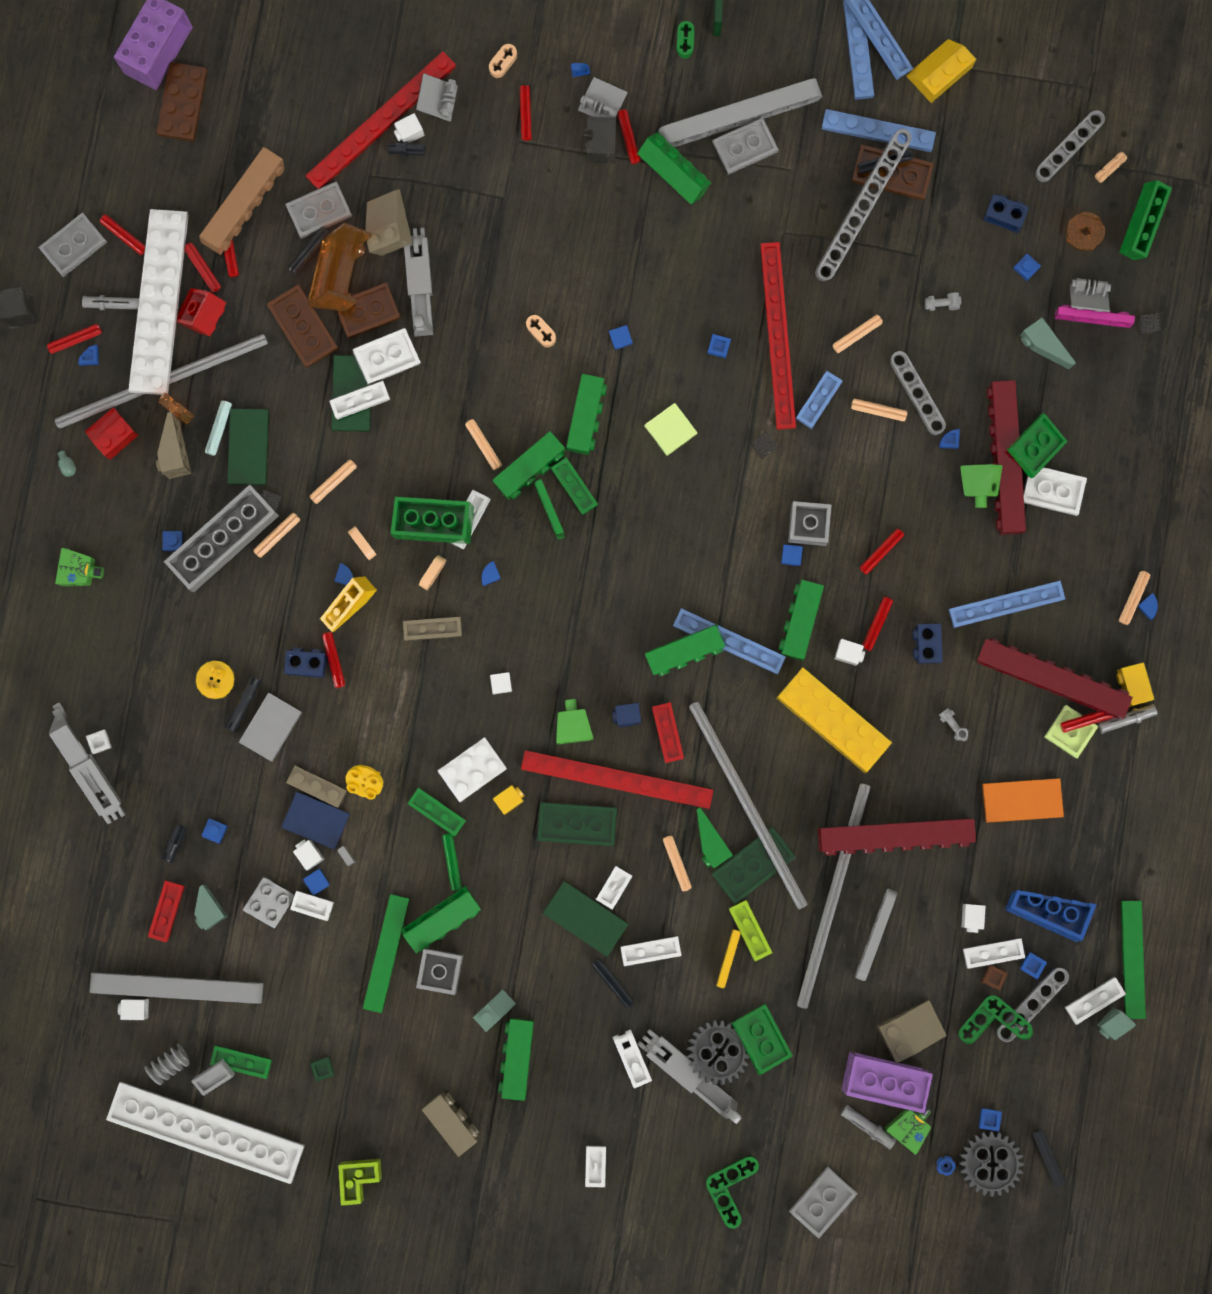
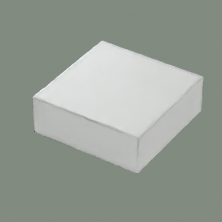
(501, 683)
(98, 741)

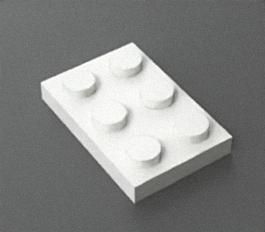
(386, 356)
(1055, 491)
(472, 769)

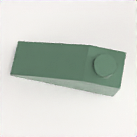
(1044, 342)

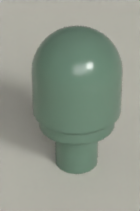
(66, 464)

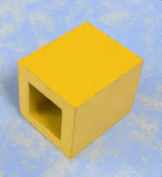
(509, 799)

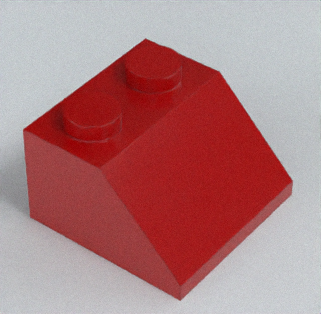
(200, 311)
(111, 433)

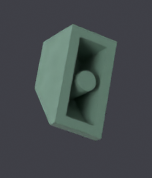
(208, 909)
(494, 1010)
(1115, 1024)

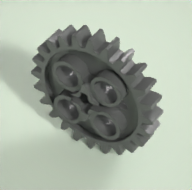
(731, 1064)
(1008, 1162)

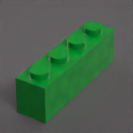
(674, 168)
(1145, 220)
(585, 414)
(529, 465)
(802, 620)
(685, 649)
(441, 919)
(517, 1059)

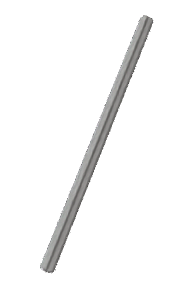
(175, 375)
(748, 805)
(831, 904)

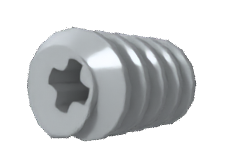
(168, 1065)

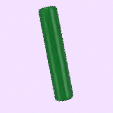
(451, 860)

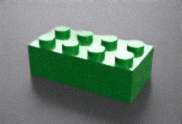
(432, 520)

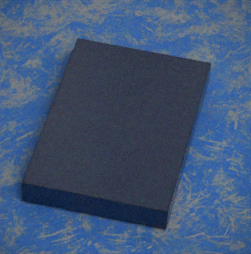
(315, 820)

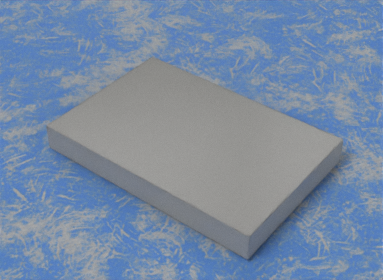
(745, 146)
(318, 210)
(72, 244)
(270, 727)
(823, 1202)

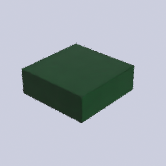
(322, 1069)

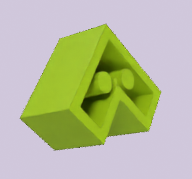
(353, 1175)

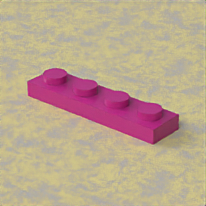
(1121, 319)

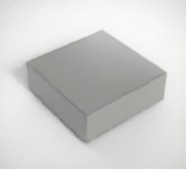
(346, 855)

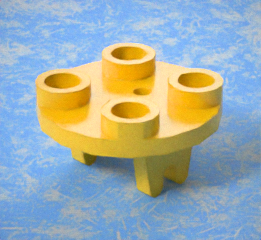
(212, 688)
(364, 781)

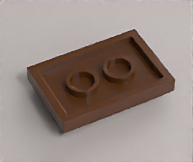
(372, 309)

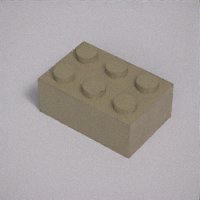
(451, 1123)

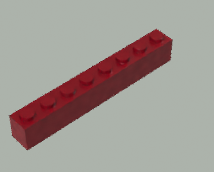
(1005, 432)
(1054, 679)
(896, 835)

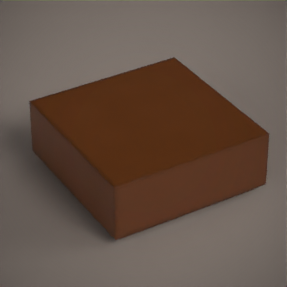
(994, 977)

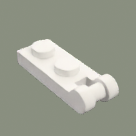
(632, 1059)

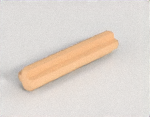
(858, 333)
(878, 409)
(483, 444)
(333, 481)
(276, 535)
(1134, 597)
(677, 863)

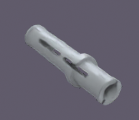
(110, 302)
(1135, 715)
(876, 1132)

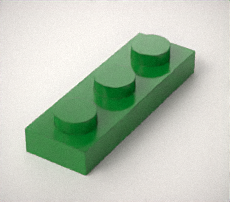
(574, 486)
(436, 812)
(242, 1061)

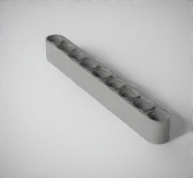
(741, 113)
(869, 198)
(176, 987)

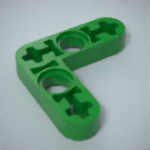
(990, 1015)
(722, 1188)

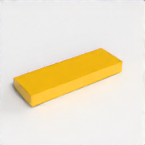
(729, 955)

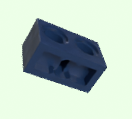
(1004, 219)
(934, 644)
(305, 668)
(627, 715)

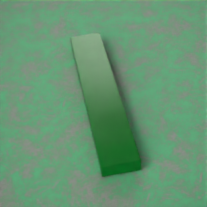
(386, 953)
(1133, 959)

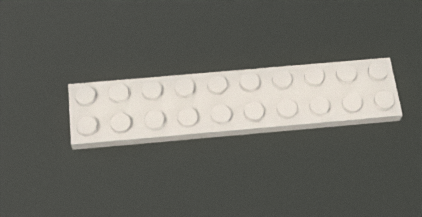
(158, 302)
(205, 1132)

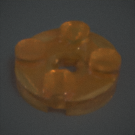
(1076, 237)
(176, 408)

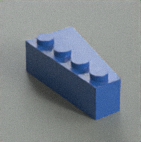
(1059, 915)

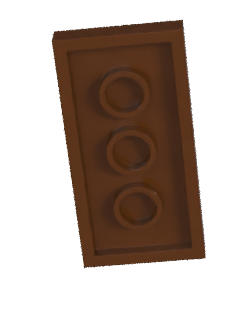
(182, 101)
(908, 178)
(302, 326)

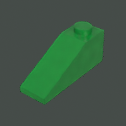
(712, 845)

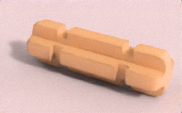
(1110, 167)

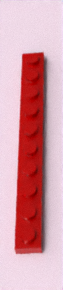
(377, 123)
(778, 336)
(617, 779)

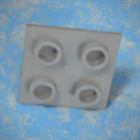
(437, 97)
(602, 99)
(1089, 297)
(268, 902)

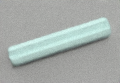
(218, 428)

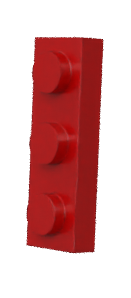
(667, 732)
(166, 911)

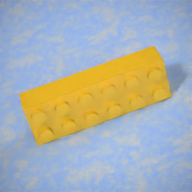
(834, 720)

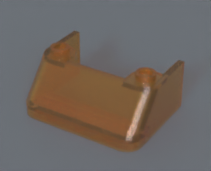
(335, 268)

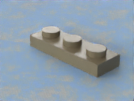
(432, 628)
(316, 786)

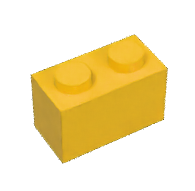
(1136, 682)

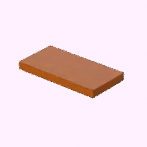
(1022, 800)

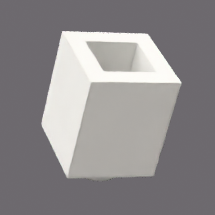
(408, 129)
(849, 652)
(308, 854)
(973, 917)
(133, 1009)

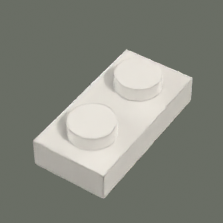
(614, 887)
(312, 905)
(595, 1166)

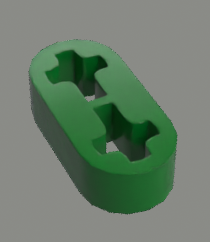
(689, 39)

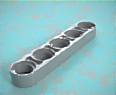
(1074, 138)
(917, 402)
(876, 934)
(1041, 1000)

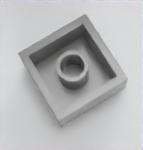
(809, 523)
(439, 971)

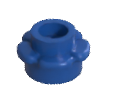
(945, 1170)

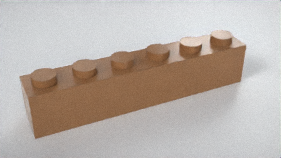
(242, 201)

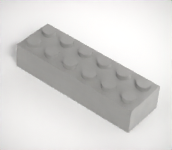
(221, 538)

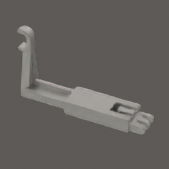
(419, 283)
(84, 768)
(678, 1068)

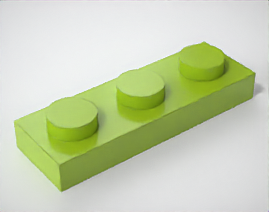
(750, 930)

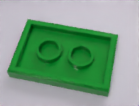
(1037, 445)
(549, 509)
(762, 1039)

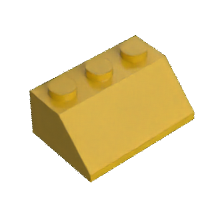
(941, 69)

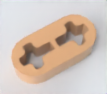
(499, 58)
(538, 333)
(362, 543)
(432, 572)

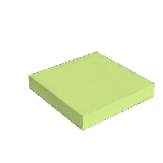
(670, 429)
(1072, 741)

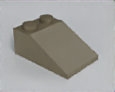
(387, 223)
(172, 451)
(911, 1031)

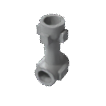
(952, 301)
(960, 733)

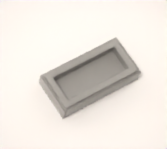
(213, 1077)

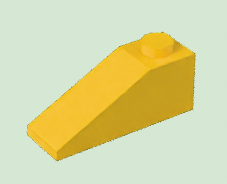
(348, 602)

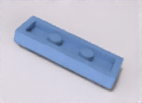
(819, 400)

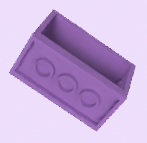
(153, 42)
(887, 1082)

